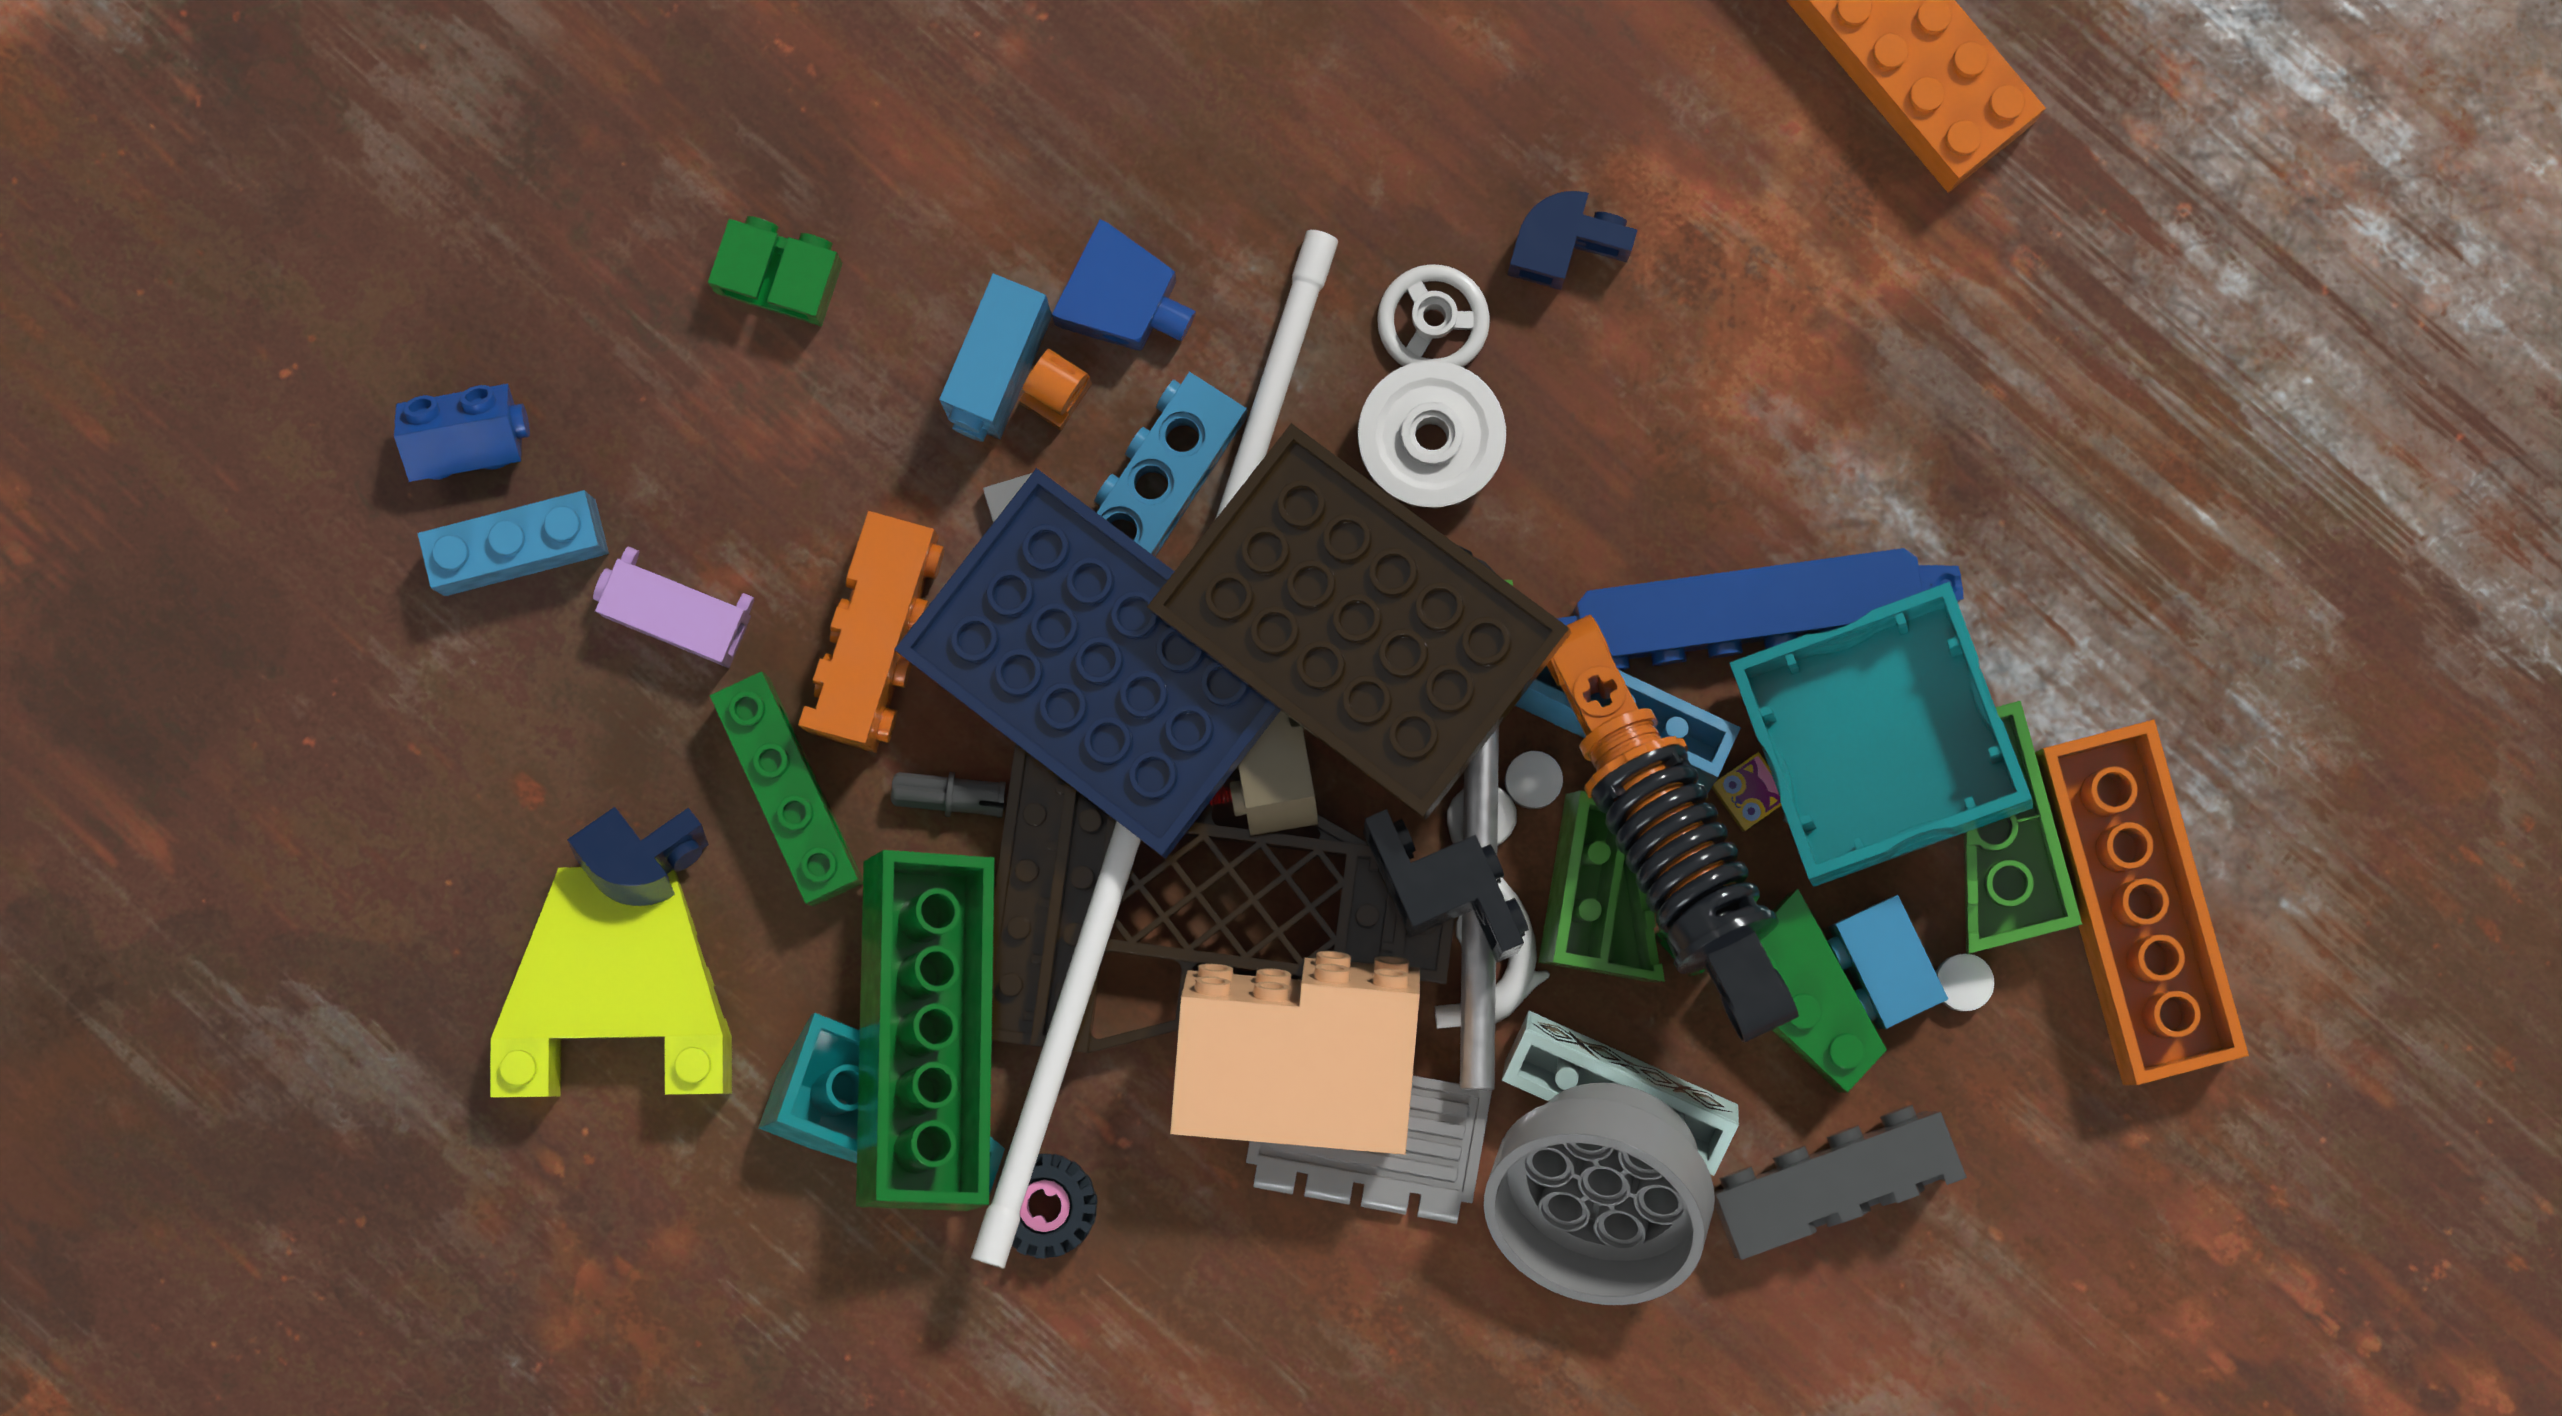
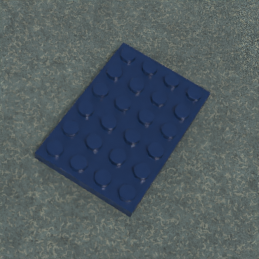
(1068, 662)

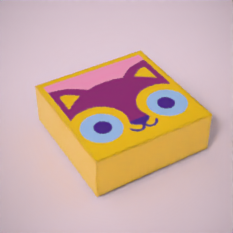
(1748, 792)

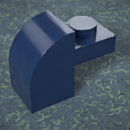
(1558, 227)
(633, 868)

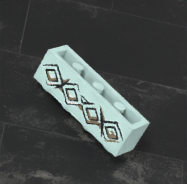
(1555, 1058)

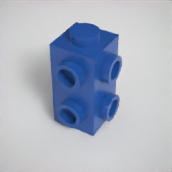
(460, 432)

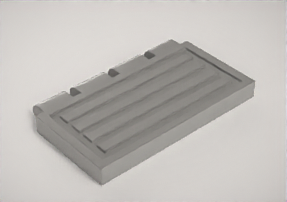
(1439, 1160)

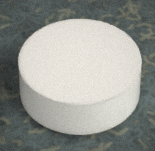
(1533, 780)
(1966, 982)

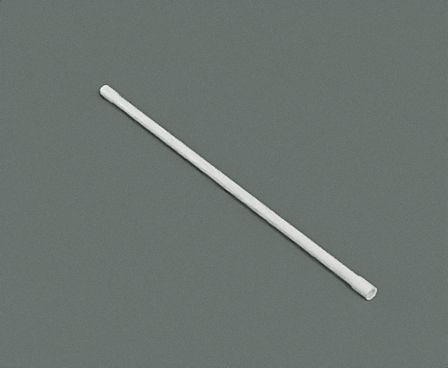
(1004, 1212)

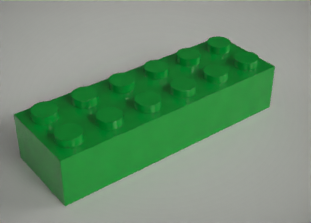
(925, 1031)

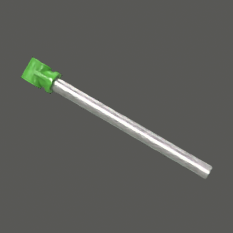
(1477, 960)

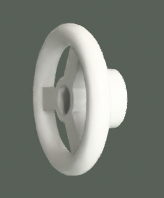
(1412, 282)

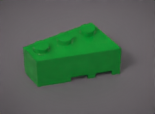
(1832, 1024)

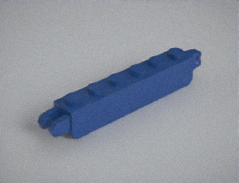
(1753, 604)

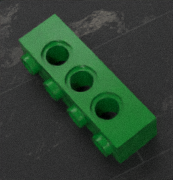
(787, 789)

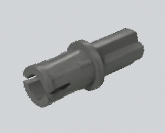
(948, 794)

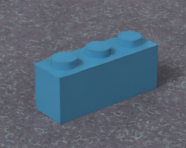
(513, 543)

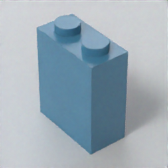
(995, 358)

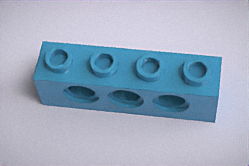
(1184, 404)

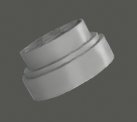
(1601, 1196)

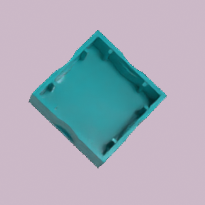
(1881, 735)

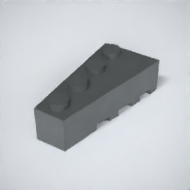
(1837, 1181)

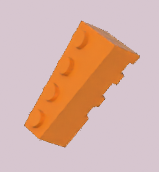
(884, 604)

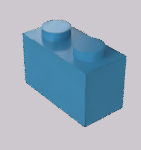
(1886, 963)

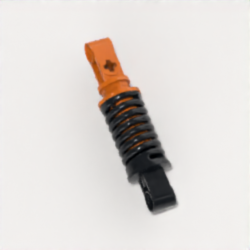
(1672, 838)

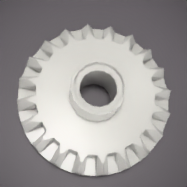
(1439, 396)

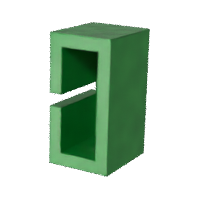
(776, 271)

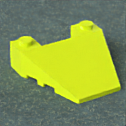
(610, 975)

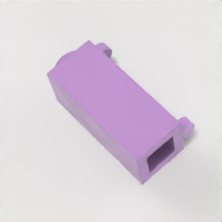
(671, 610)

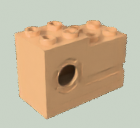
(1299, 1058)

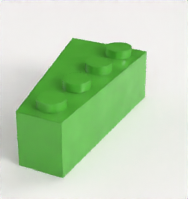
(2016, 865)

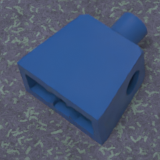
(1120, 293)

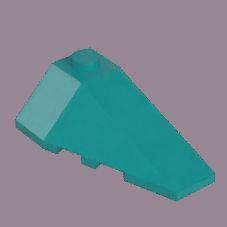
(818, 1093)

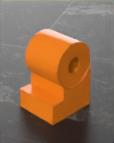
(1054, 389)

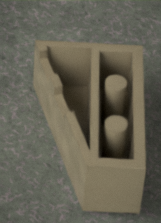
(1276, 781)

